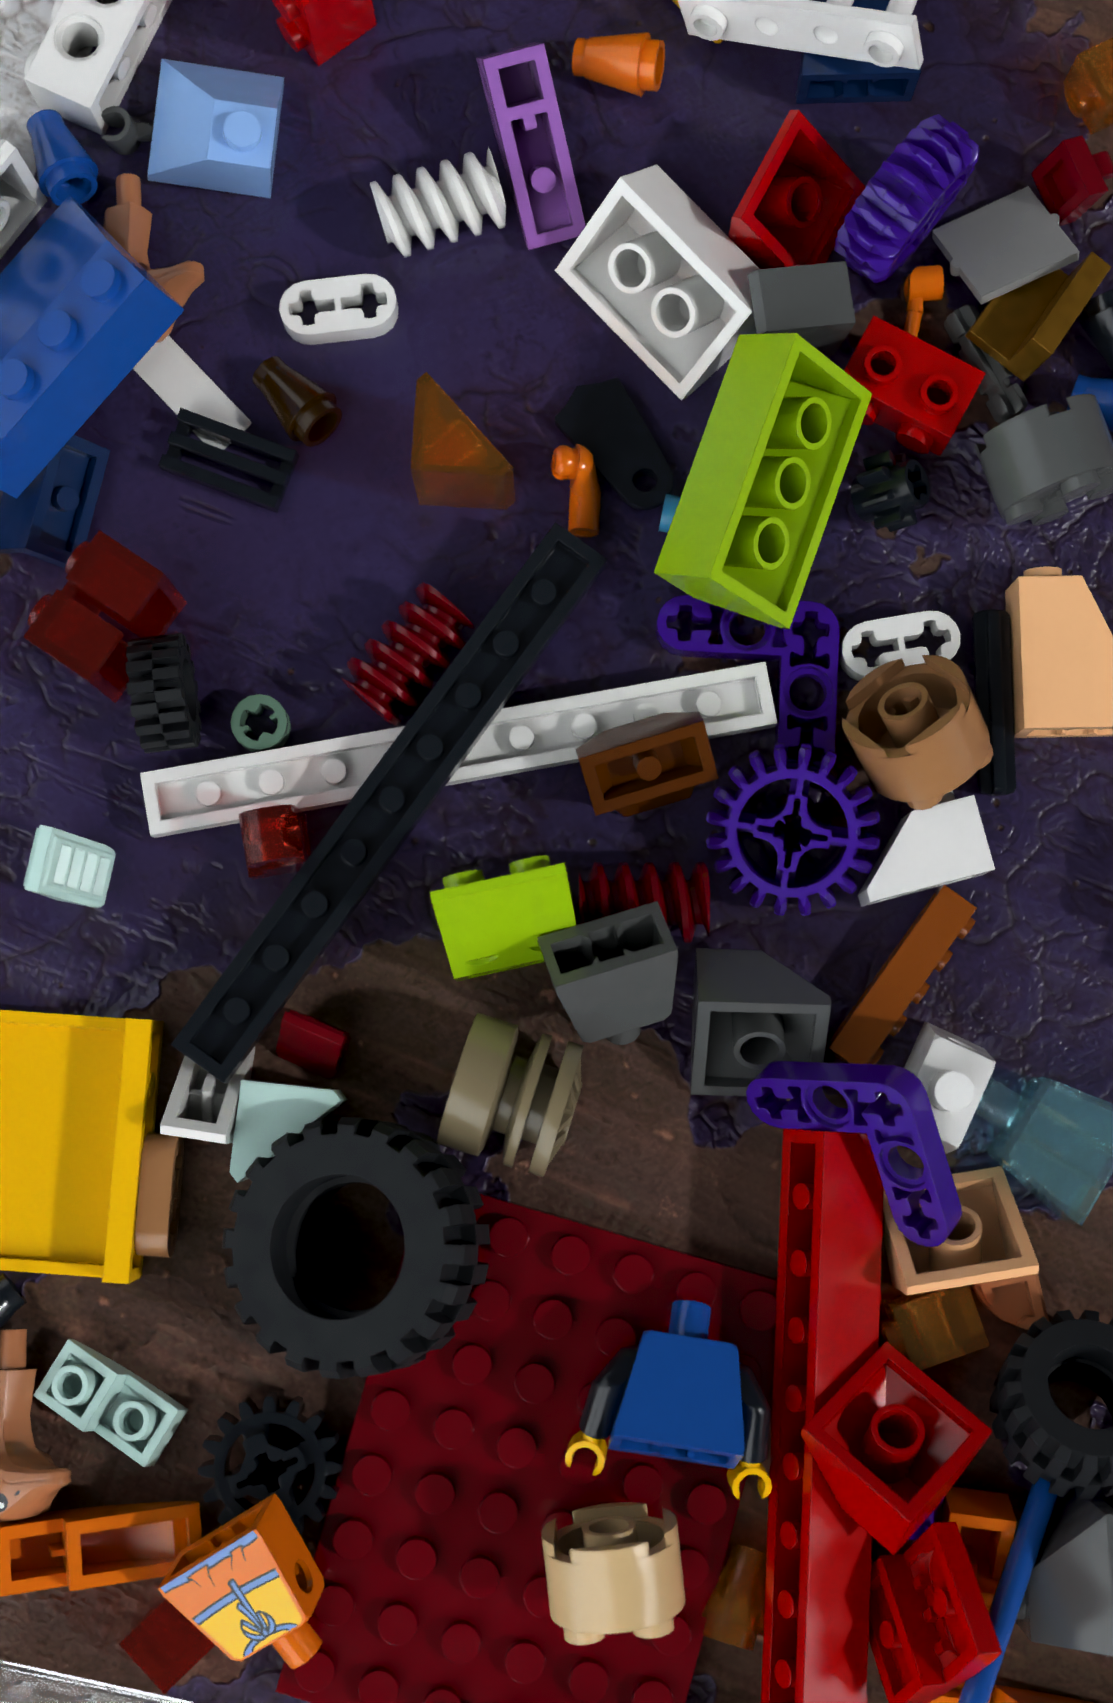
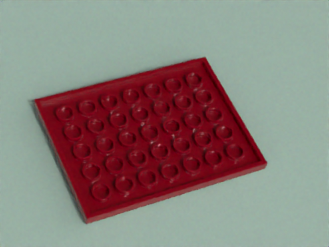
(464, 1464)

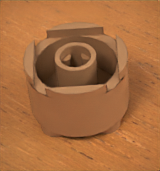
(917, 730)

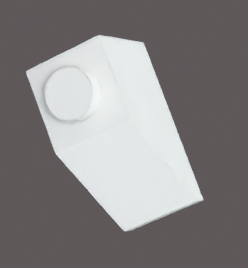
(930, 851)

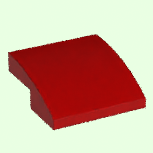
(929, 1618)

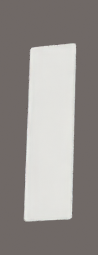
(186, 386)

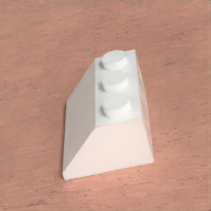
(663, 279)

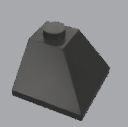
(750, 1015)
(1072, 1579)

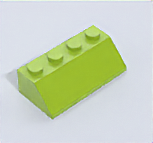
(764, 478)

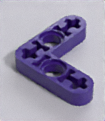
(776, 646)
(885, 1126)

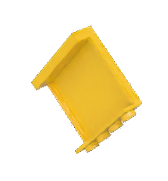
(72, 1140)

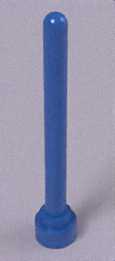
(1013, 1585)

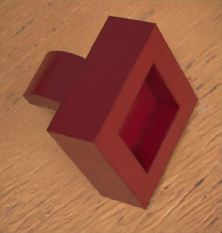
(1072, 179)

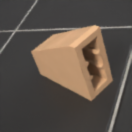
(1059, 657)

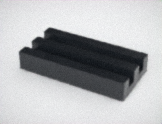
(181, 441)

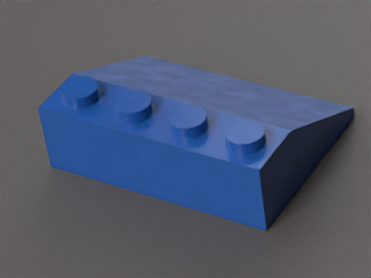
(70, 331)

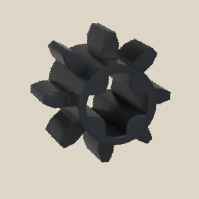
(890, 491)

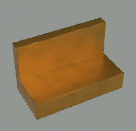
(1033, 319)

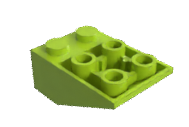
(497, 920)

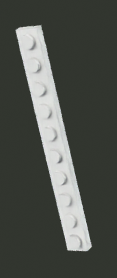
(515, 742)

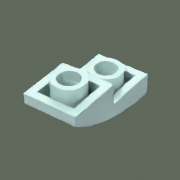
(110, 1401)

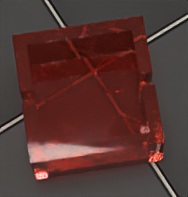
(105, 580)

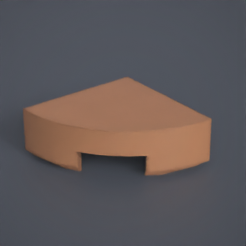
(1013, 1300)

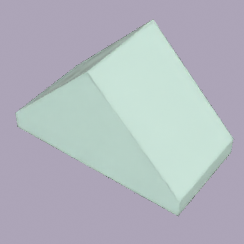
(269, 1112)

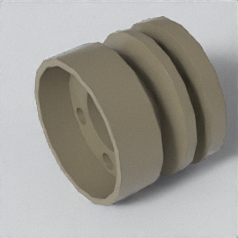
(510, 1095)

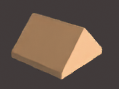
(982, 1248)

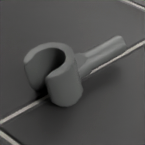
(132, 134)

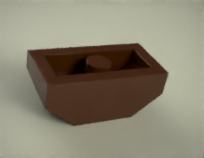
(647, 763)

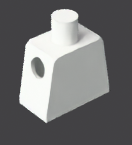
(953, 1077)

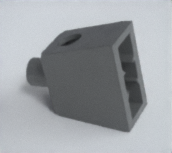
(614, 973)

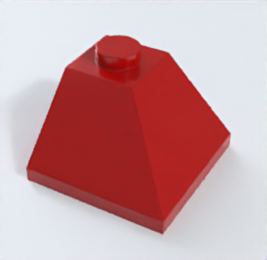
(892, 1445)

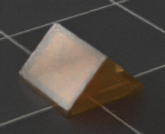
(453, 458)

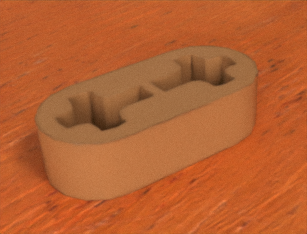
(159, 1195)

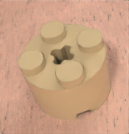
(614, 1572)

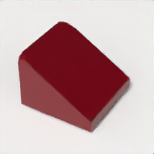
(311, 1043)

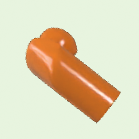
(585, 490)

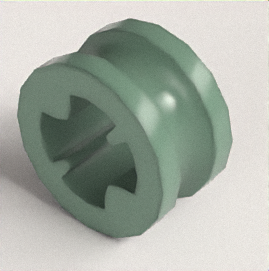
(254, 706)

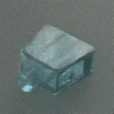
(1052, 1142)

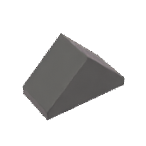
(804, 301)

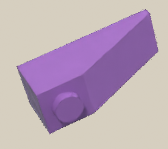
(532, 143)

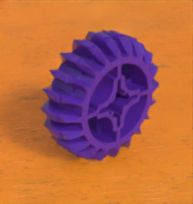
(906, 198)
(822, 834)

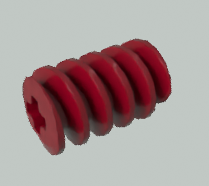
(408, 653)
(680, 900)

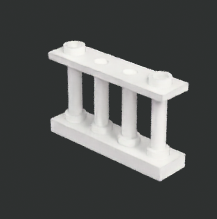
(813, 27)

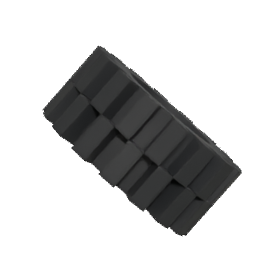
(163, 692)

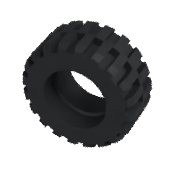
(275, 1247)

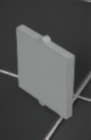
(1005, 245)

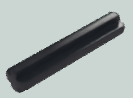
(995, 698)

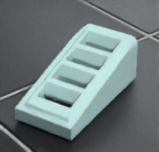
(69, 867)

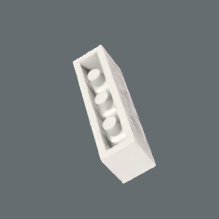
(92, 83)

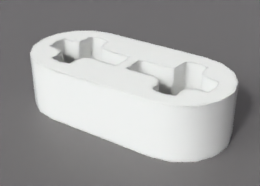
(336, 295)
(896, 631)

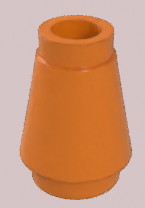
(621, 61)

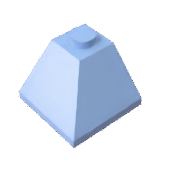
(215, 128)

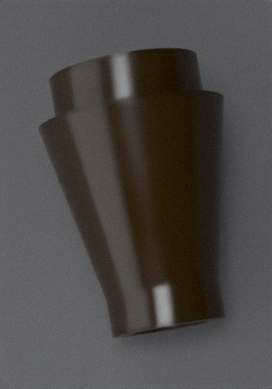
(299, 403)

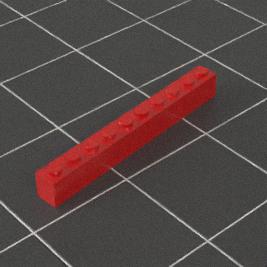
(822, 1337)

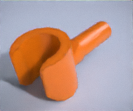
(921, 285)

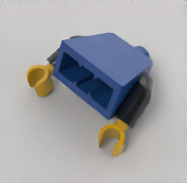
(679, 1402)

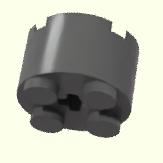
(1048, 460)

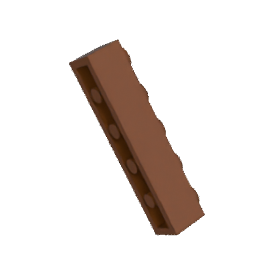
(902, 978)

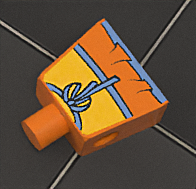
(250, 1585)

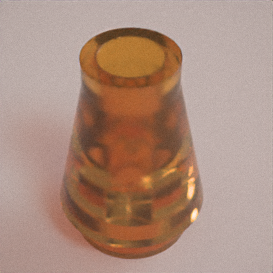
(738, 1600)

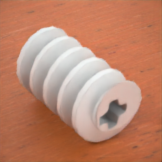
(440, 203)

